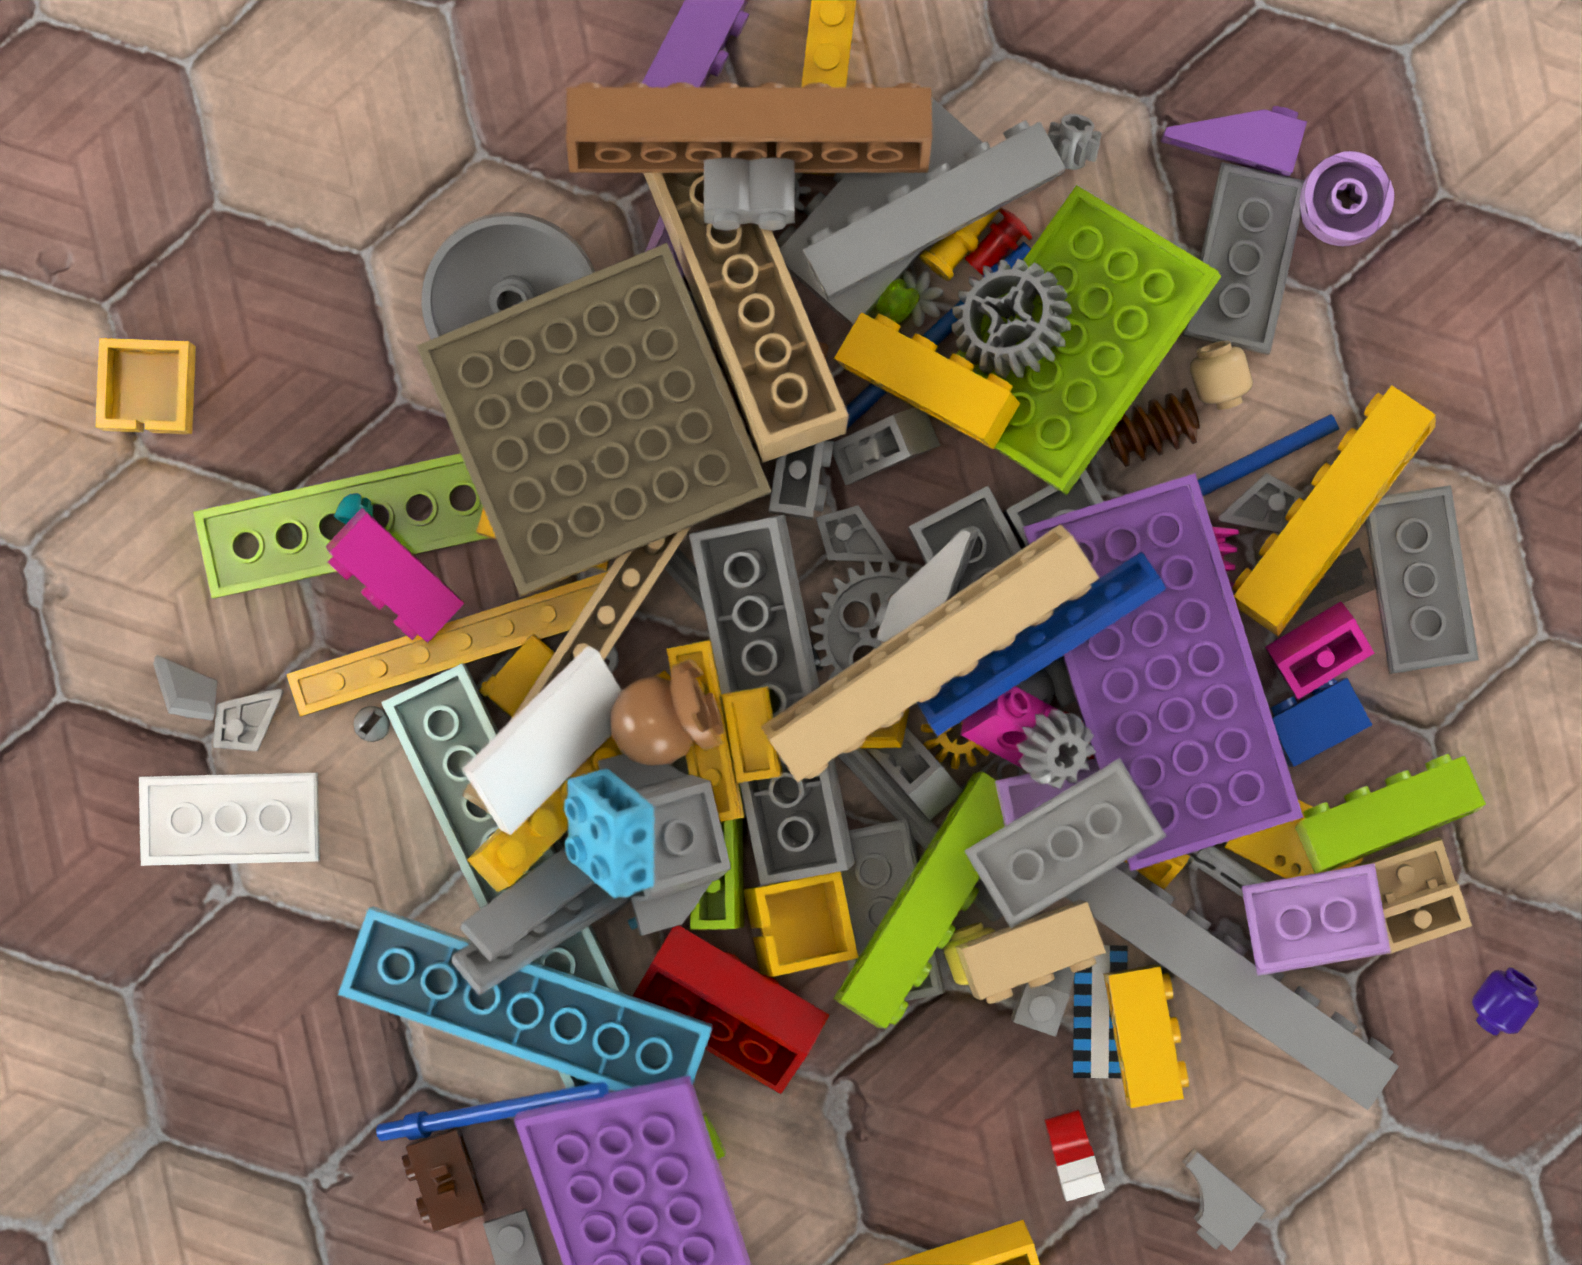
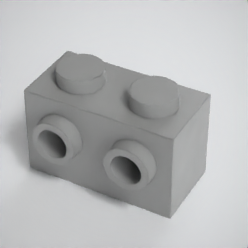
(796, 481)

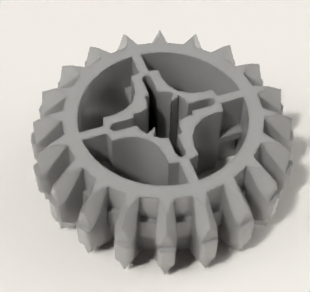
(1022, 287)

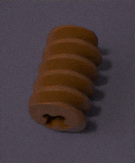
(1155, 427)

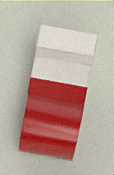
(1073, 1156)

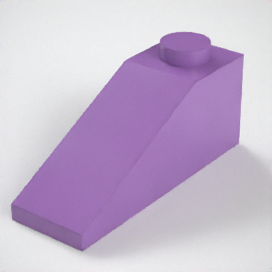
(1251, 139)

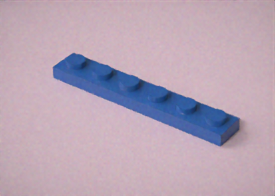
(1042, 644)

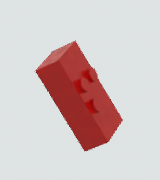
(752, 1016)

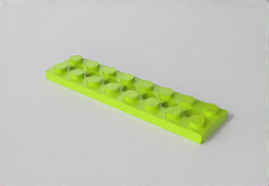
(310, 505)

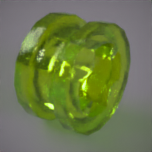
(898, 300)

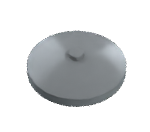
(496, 266)

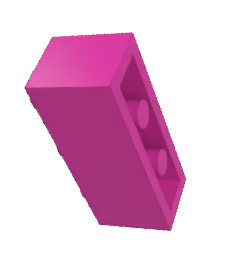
(392, 576)

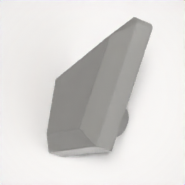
(1263, 505)
(852, 537)
(186, 690)
(245, 720)

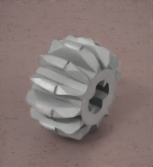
(1056, 748)

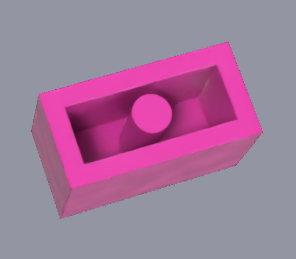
(1319, 650)

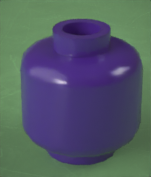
(1505, 1001)

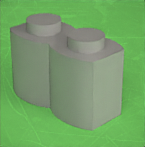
(749, 192)

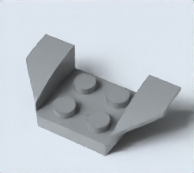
(686, 841)

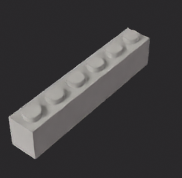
(932, 210)

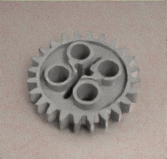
(840, 638)

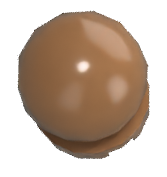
(661, 717)

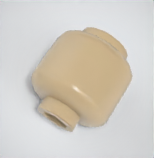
(1221, 374)

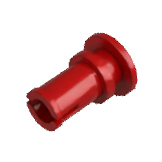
(998, 241)

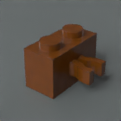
(444, 1179)

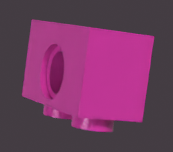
(1001, 723)

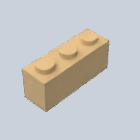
(1031, 951)

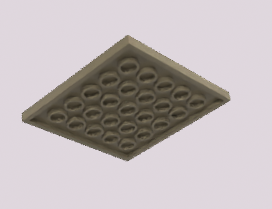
(594, 419)

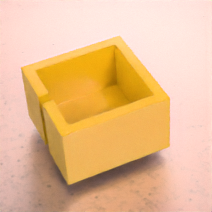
(145, 385)
(801, 924)

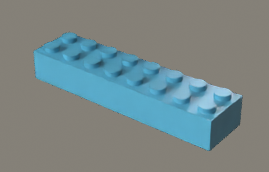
(529, 1014)

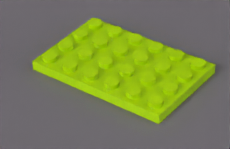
(1128, 308)

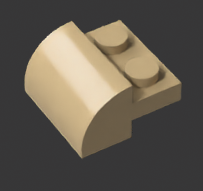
(1419, 894)

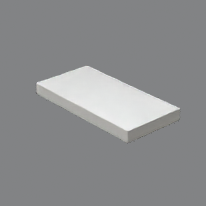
(545, 741)
(229, 819)

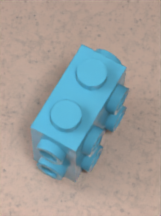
(610, 833)

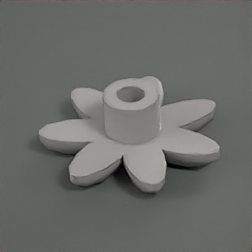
(926, 294)

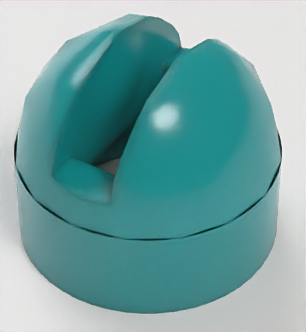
(351, 505)

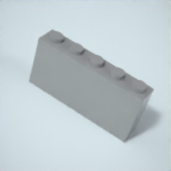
(860, 190)

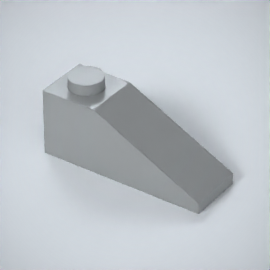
(928, 587)

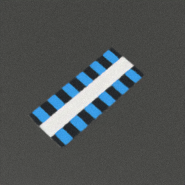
(1093, 1030)

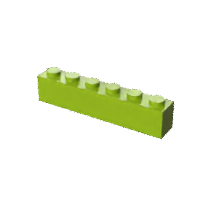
(923, 910)

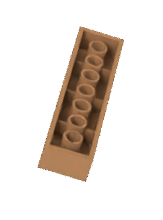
(814, 125)

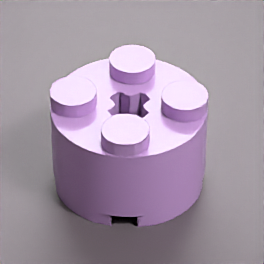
(1368, 186)

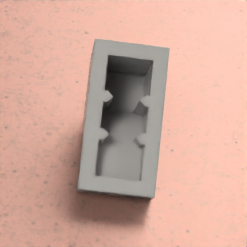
(884, 445)
(918, 774)
(1044, 1005)
(1224, 1208)

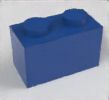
(1318, 720)

